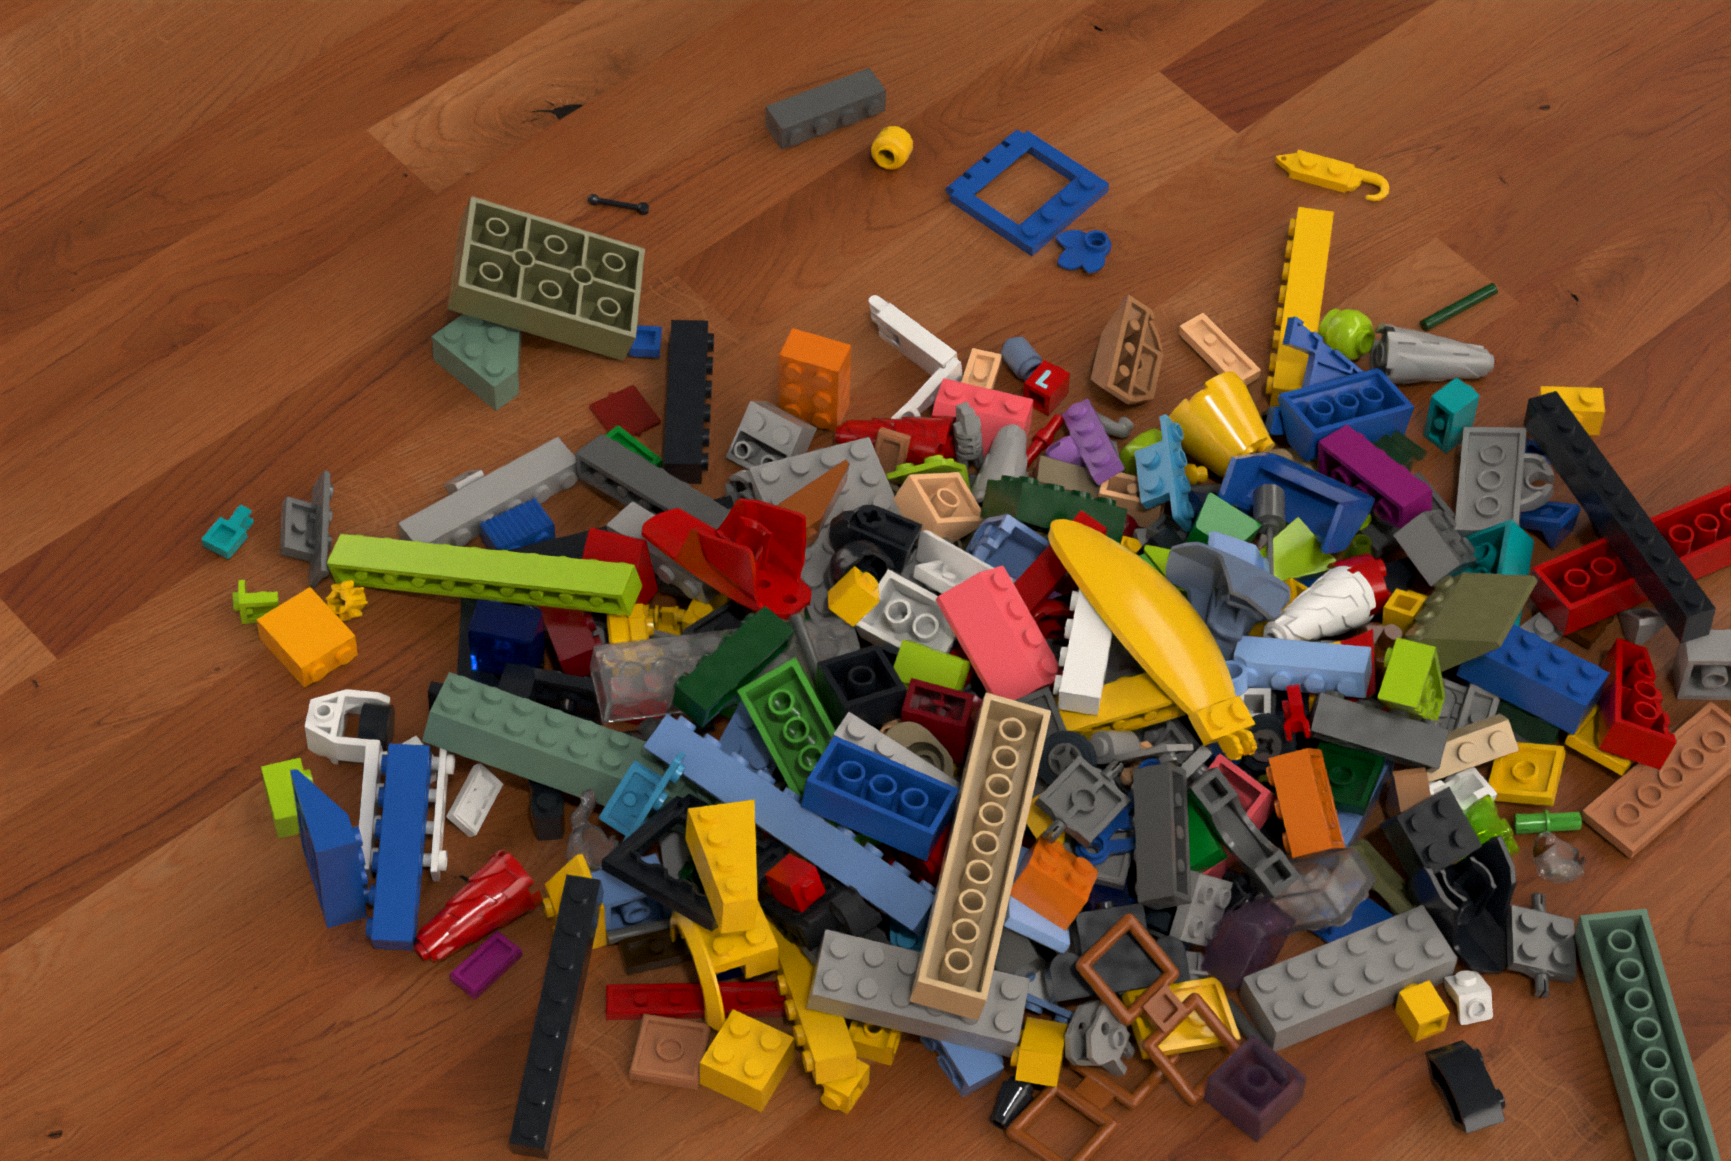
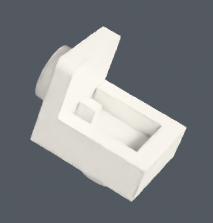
(1471, 996)

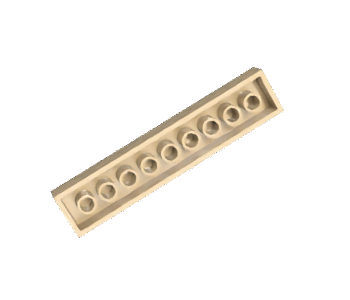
(981, 857)

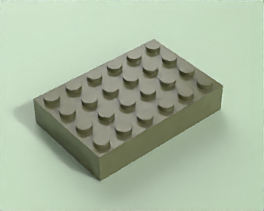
(547, 278)

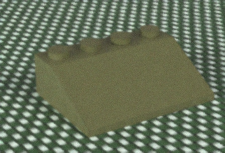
(1470, 615)

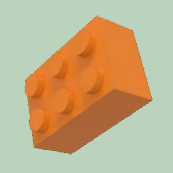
(815, 379)
(1305, 803)

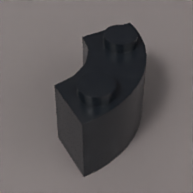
(1465, 1086)

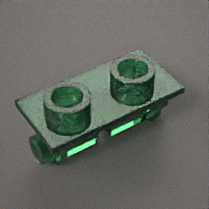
(1528, 725)

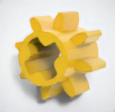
(346, 600)

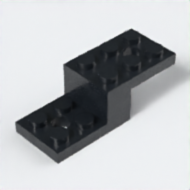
(549, 688)

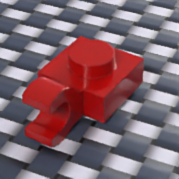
(1294, 713)

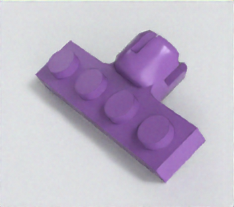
(1087, 443)

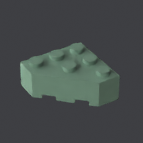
(481, 357)

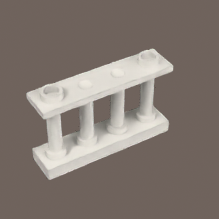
(369, 807)

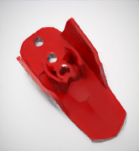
(749, 558)

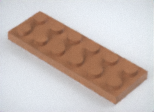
(1652, 799)

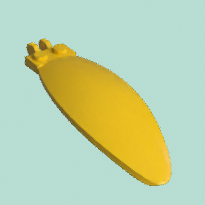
(1158, 631)

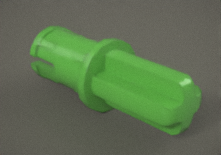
(1546, 822)

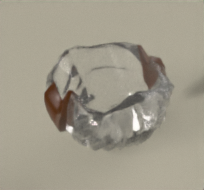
(1557, 859)

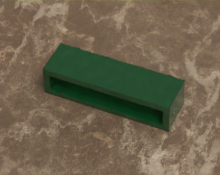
(732, 665)

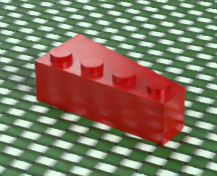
(1631, 708)

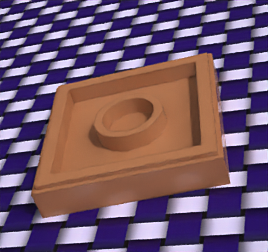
(669, 1051)

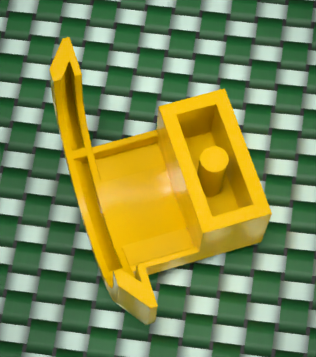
(717, 952)

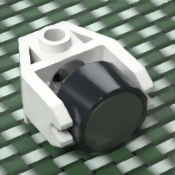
(329, 717)

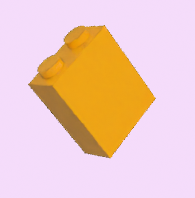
(307, 637)

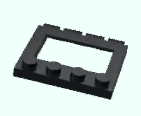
(653, 879)

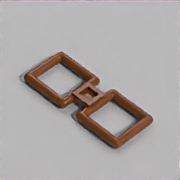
(1156, 1004)
(1090, 1098)

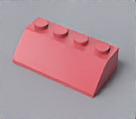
(999, 635)

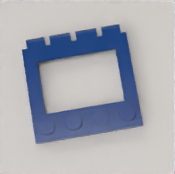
(1051, 217)

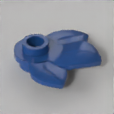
(1083, 250)

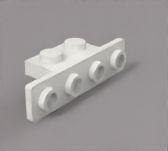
(944, 563)

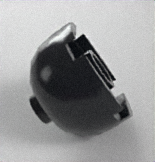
(861, 554)

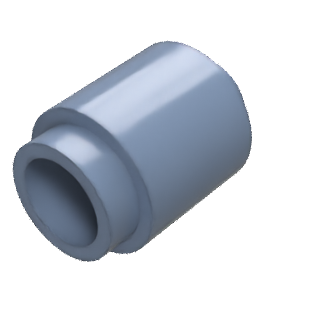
(1020, 357)

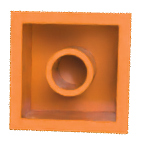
(1053, 882)

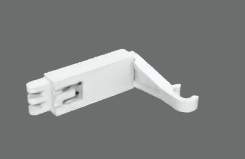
(920, 348)

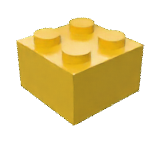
(747, 1060)

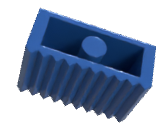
(517, 527)

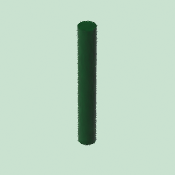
(1458, 306)

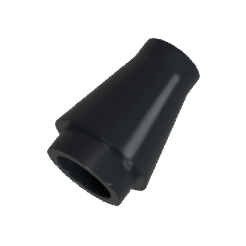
(1011, 1101)

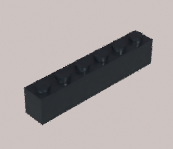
(687, 400)

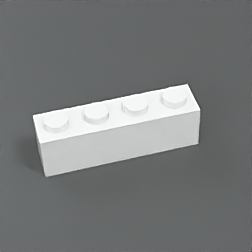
(1083, 659)

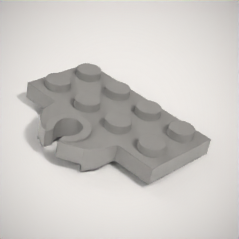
(1498, 478)

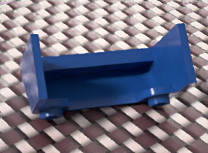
(1322, 503)

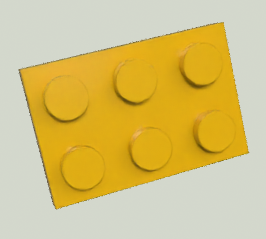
(1192, 1032)

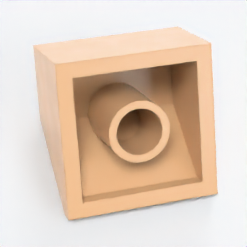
(939, 504)

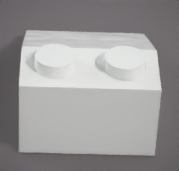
(906, 614)

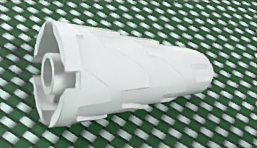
(1326, 608)

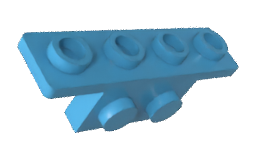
(1163, 474)
(638, 795)

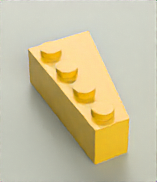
(725, 858)

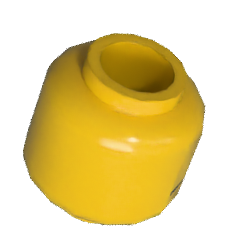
(892, 147)

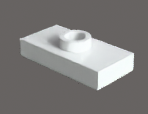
(474, 800)

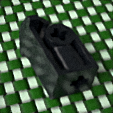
(891, 531)

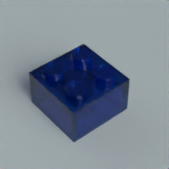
(504, 635)

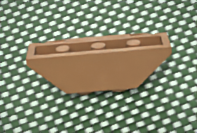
(1129, 354)

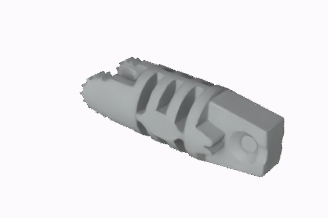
(967, 436)

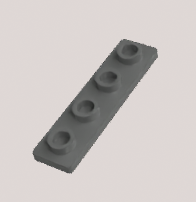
(306, 528)

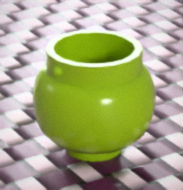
(1347, 332)

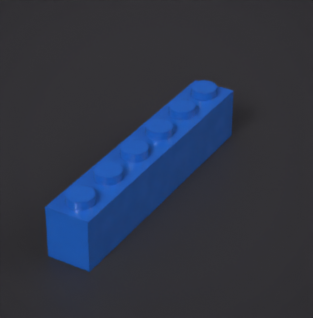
(401, 847)

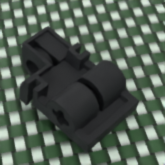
(836, 908)

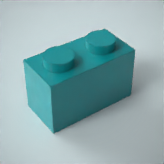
(1449, 413)

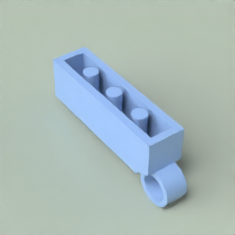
(1312, 665)

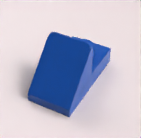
(1553, 519)

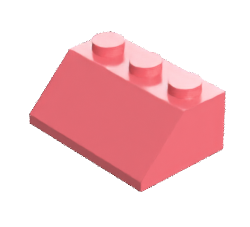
(992, 406)

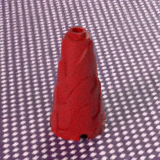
(928, 435)
(489, 900)

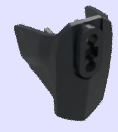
(1471, 904)

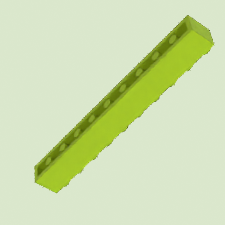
(486, 574)

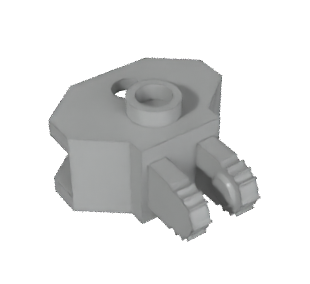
(1099, 1041)

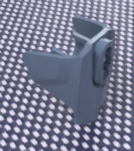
(1226, 591)

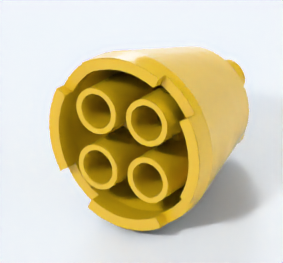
(1221, 423)

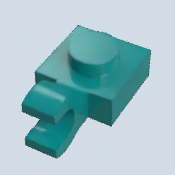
(228, 535)

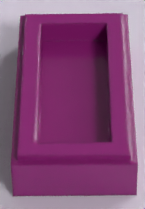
(485, 965)

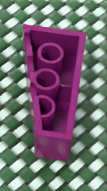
(1360, 464)

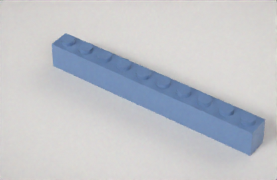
(799, 829)

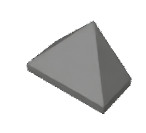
(1641, 624)

